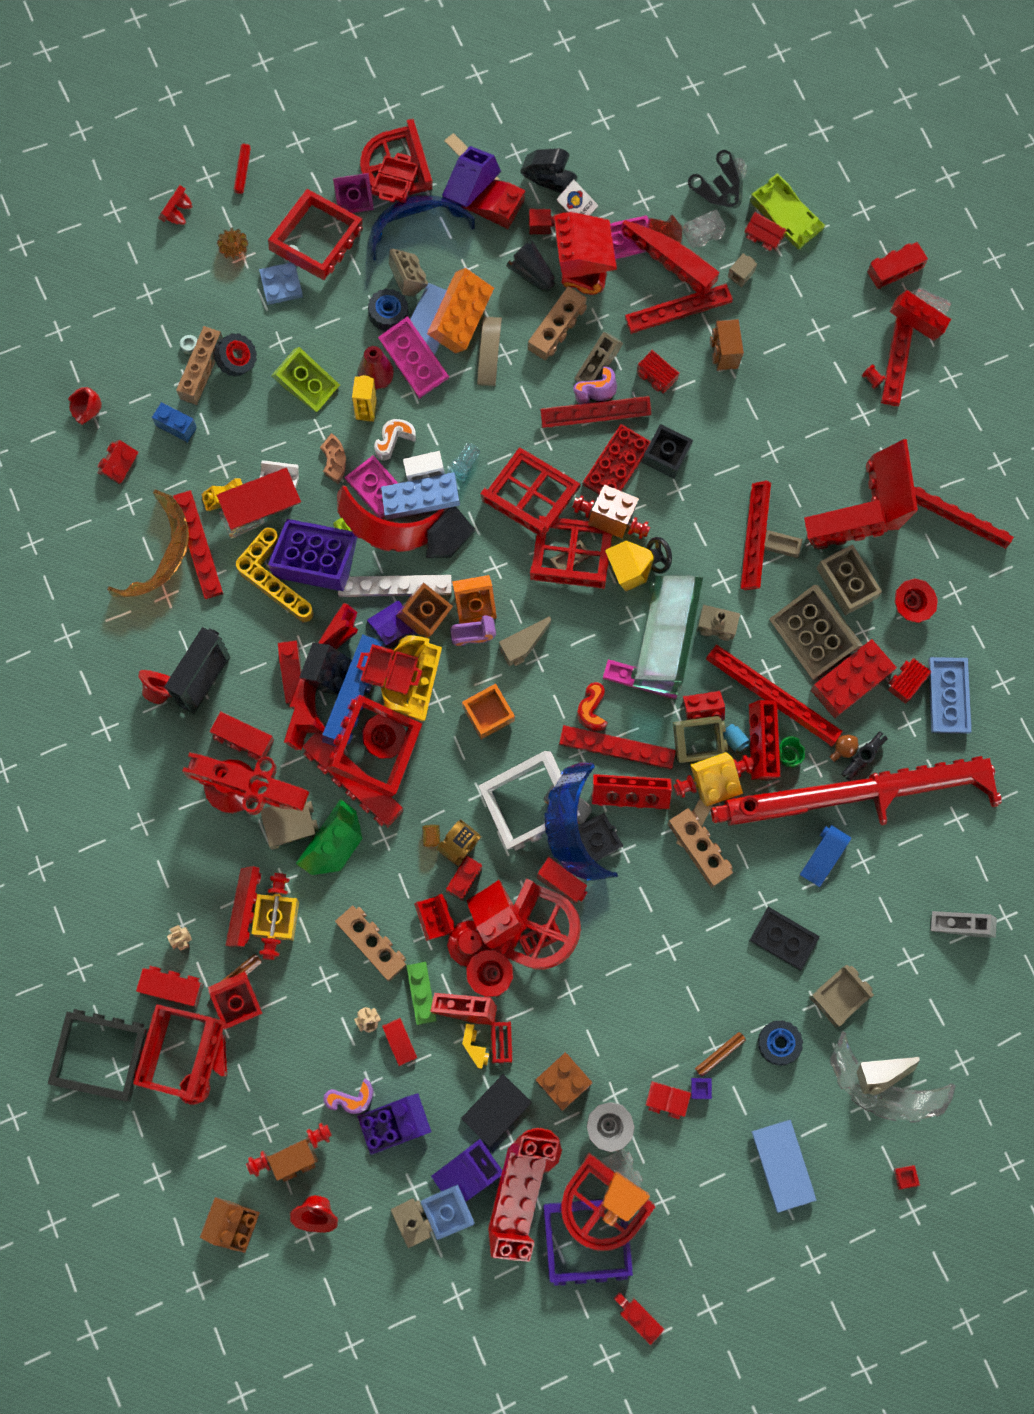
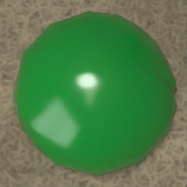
(791, 752)

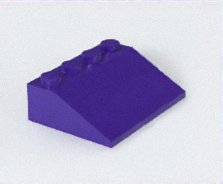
(313, 555)

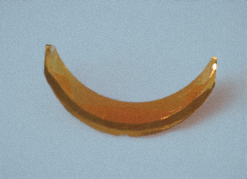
(174, 554)

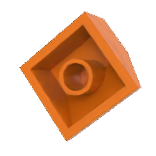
(474, 599)

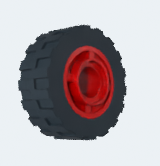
(228, 362)

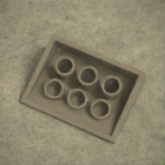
(815, 631)

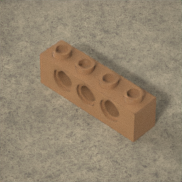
(569, 300)
(199, 366)
(689, 842)
(387, 969)

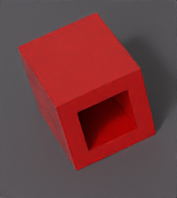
(540, 221)

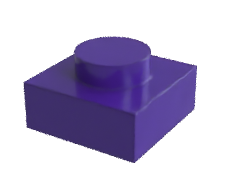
(701, 1088)

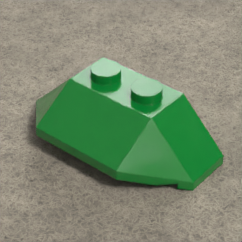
(333, 842)

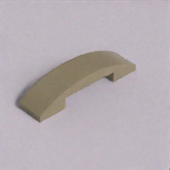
(489, 351)

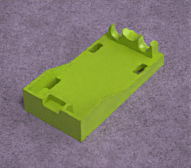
(782, 206)

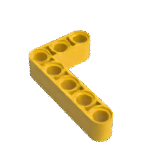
(270, 581)

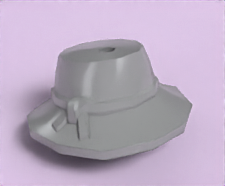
(619, 1131)

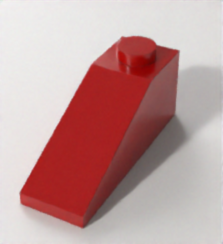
(290, 667)
(466, 1008)

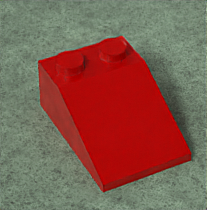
(498, 203)
(495, 915)

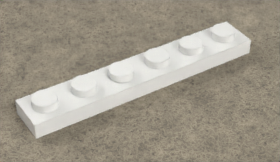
(394, 585)

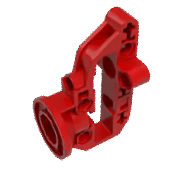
(235, 786)

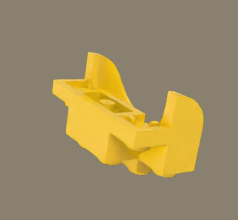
(418, 696)

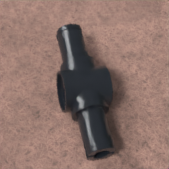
(870, 749)

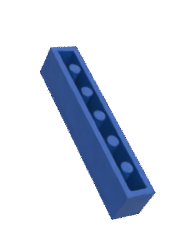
(350, 689)

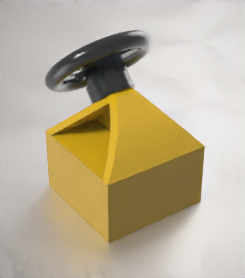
(634, 562)

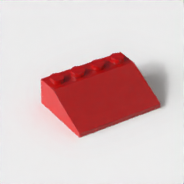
(584, 244)
(893, 483)

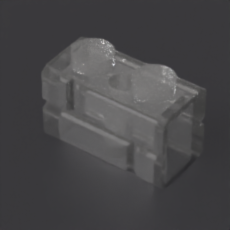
(704, 229)

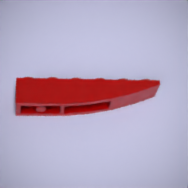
(674, 256)

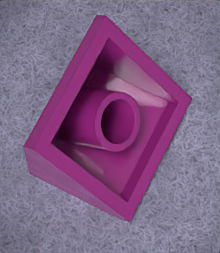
(354, 193)

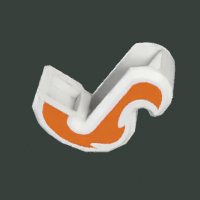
(390, 433)

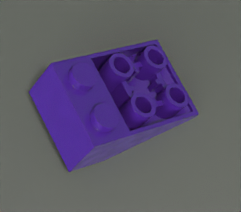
(470, 176)
(394, 1123)
(469, 1170)

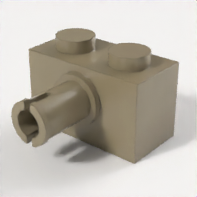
(718, 622)
(411, 1222)

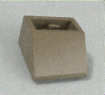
(407, 272)

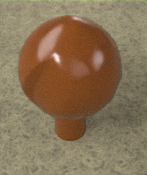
(846, 747)

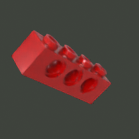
(764, 740)
(616, 791)

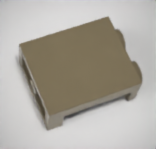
(288, 825)
(842, 995)

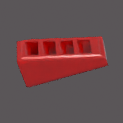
(528, 951)

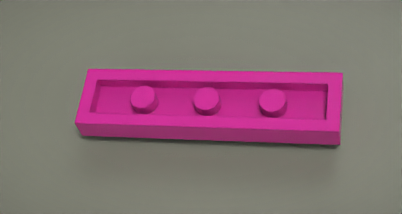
(622, 673)

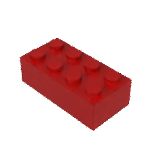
(846, 525)
(853, 678)

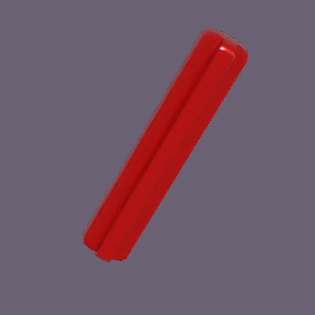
(242, 168)

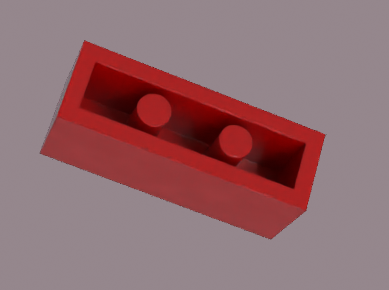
(897, 264)
(920, 315)
(241, 736)
(170, 986)

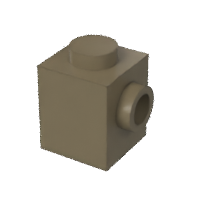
(742, 270)

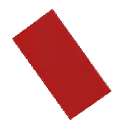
(617, 460)
(258, 498)
(242, 907)

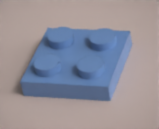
(281, 283)
(447, 1212)

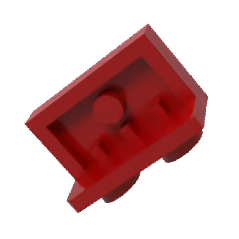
(117, 461)
(704, 705)
(434, 917)

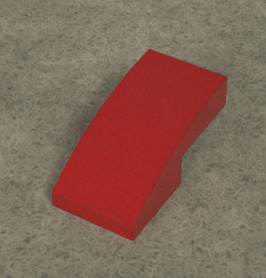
(399, 1041)

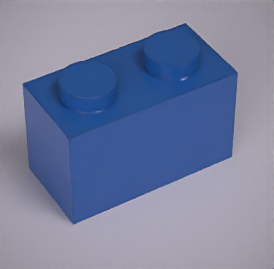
(174, 422)

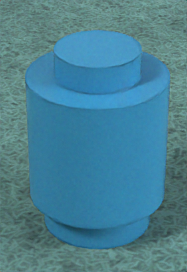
(736, 738)

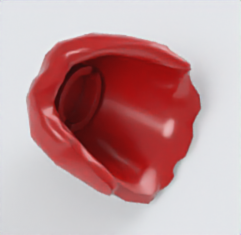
(84, 404)

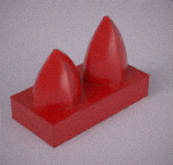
(170, 212)

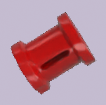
(873, 376)

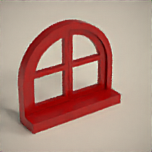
(416, 152)
(524, 906)
(605, 1174)

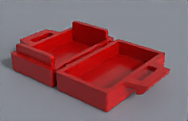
(395, 178)
(397, 671)

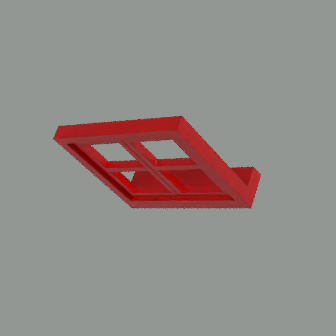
(516, 512)
(569, 576)

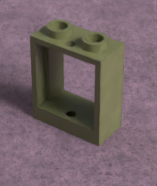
(679, 739)

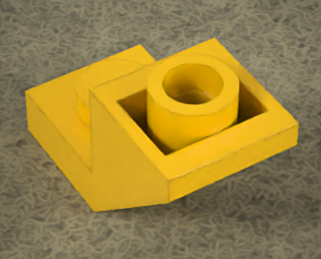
(209, 496)
(476, 1053)

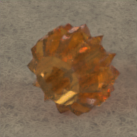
(239, 243)

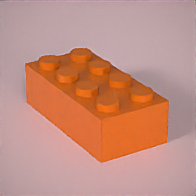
(460, 310)

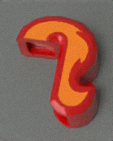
(587, 284)
(588, 705)

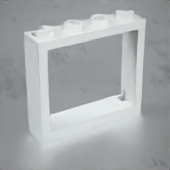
(486, 789)

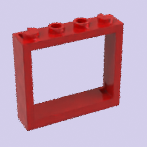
(301, 260)
(403, 756)
(204, 1058)

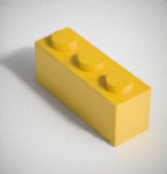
(364, 398)

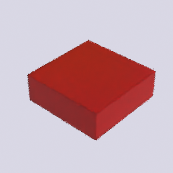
(906, 1177)

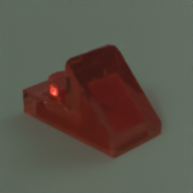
(670, 228)

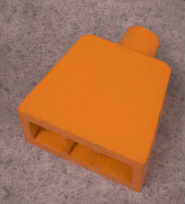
(622, 1199)

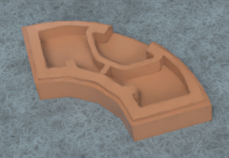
(335, 457)

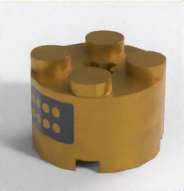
(458, 842)

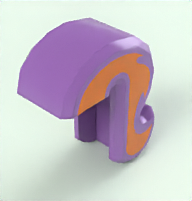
(598, 390)
(473, 632)
(350, 1103)

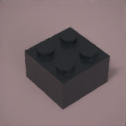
(667, 451)
(325, 668)

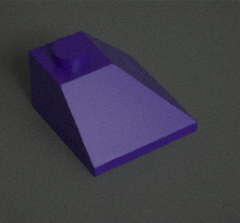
(389, 626)

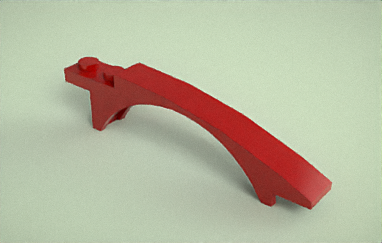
(305, 716)

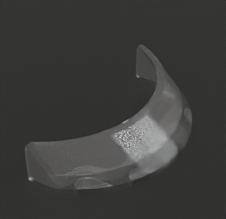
(893, 1102)

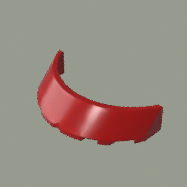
(383, 533)

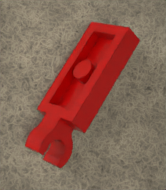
(639, 1319)

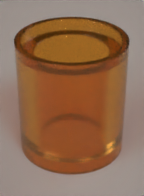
(431, 835)

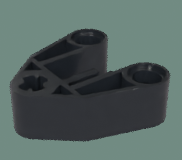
(547, 169)
(732, 173)

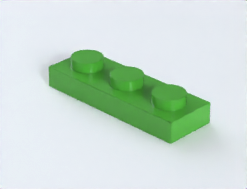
(421, 993)

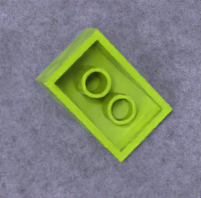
(305, 379)

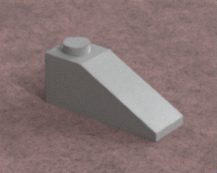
(964, 924)

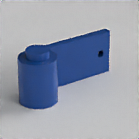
(825, 855)

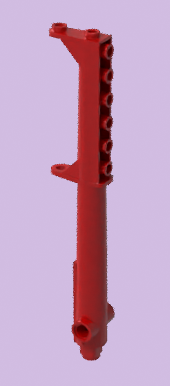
(879, 788)

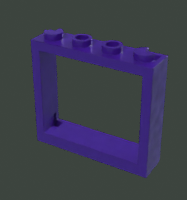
(581, 1277)

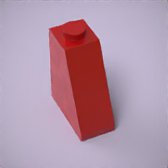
(562, 881)

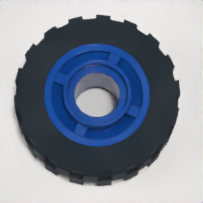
(384, 300)
(792, 1039)

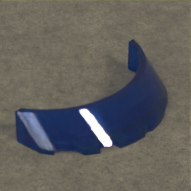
(413, 206)
(562, 825)

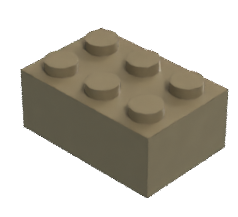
(849, 579)

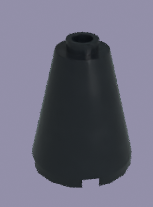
(532, 267)

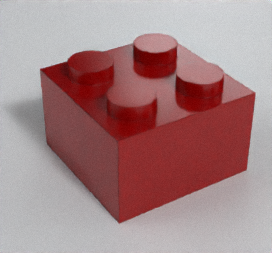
(234, 1000)

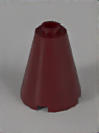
(376, 366)

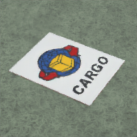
(577, 200)

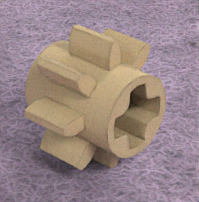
(179, 937)
(367, 1019)

